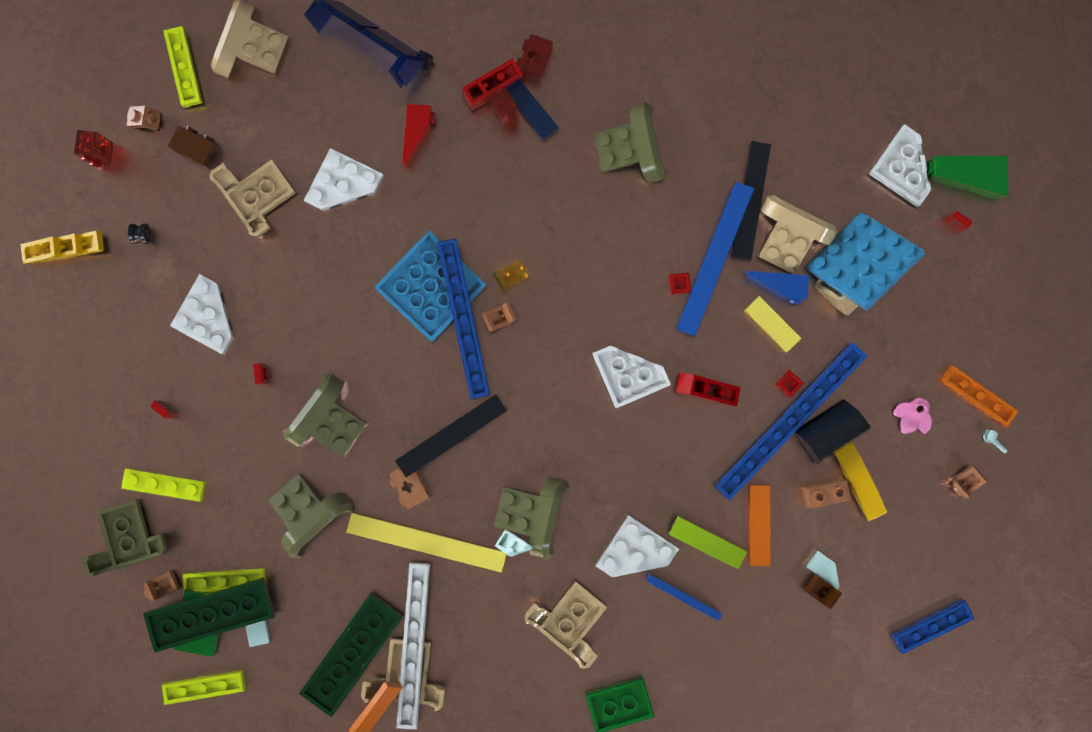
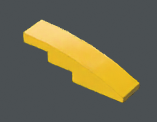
(62, 247)
(860, 482)

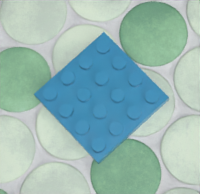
(865, 261)
(419, 288)

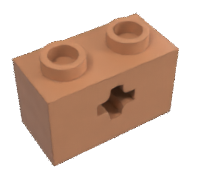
(826, 493)
(407, 498)

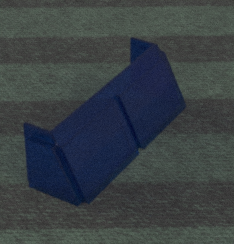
(408, 59)

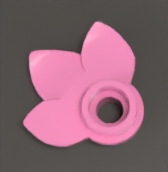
(913, 419)

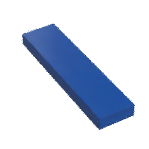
(683, 596)
(933, 626)

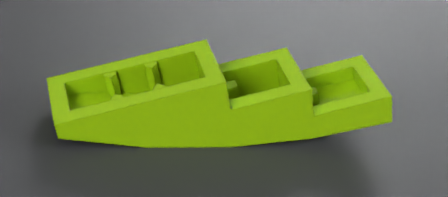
(708, 542)

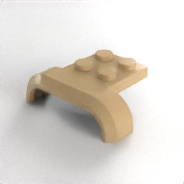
(247, 41)
(254, 194)
(792, 233)
(570, 622)
(430, 693)

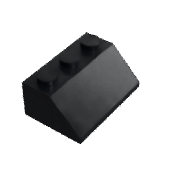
(832, 430)

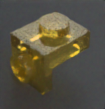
(511, 275)

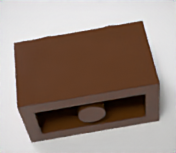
(197, 148)

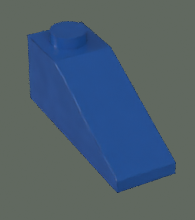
(785, 286)

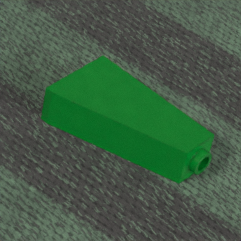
(972, 173)

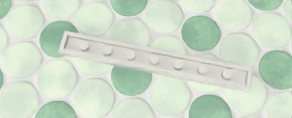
(413, 645)

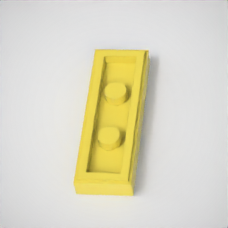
(772, 324)

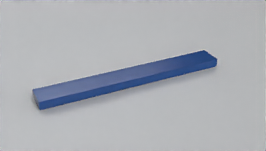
(715, 259)
(463, 318)

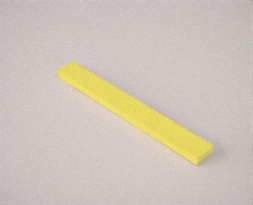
(426, 542)

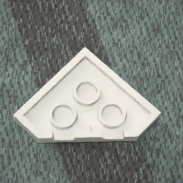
(904, 167)
(341, 181)
(205, 316)
(628, 375)
(635, 550)

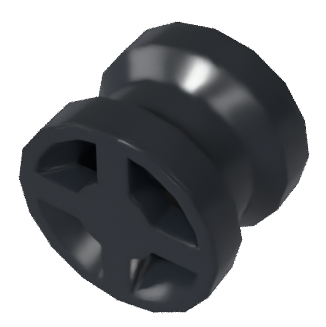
(428, 59)
(139, 233)

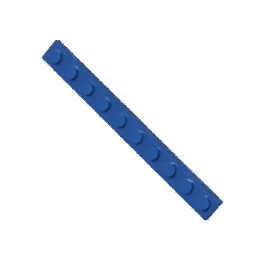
(790, 421)

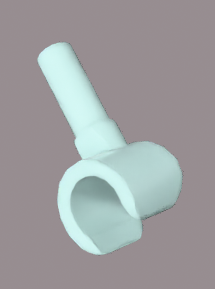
(990, 436)

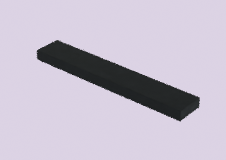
(755, 178)
(450, 436)

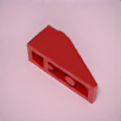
(481, 89)
(417, 128)
(708, 389)

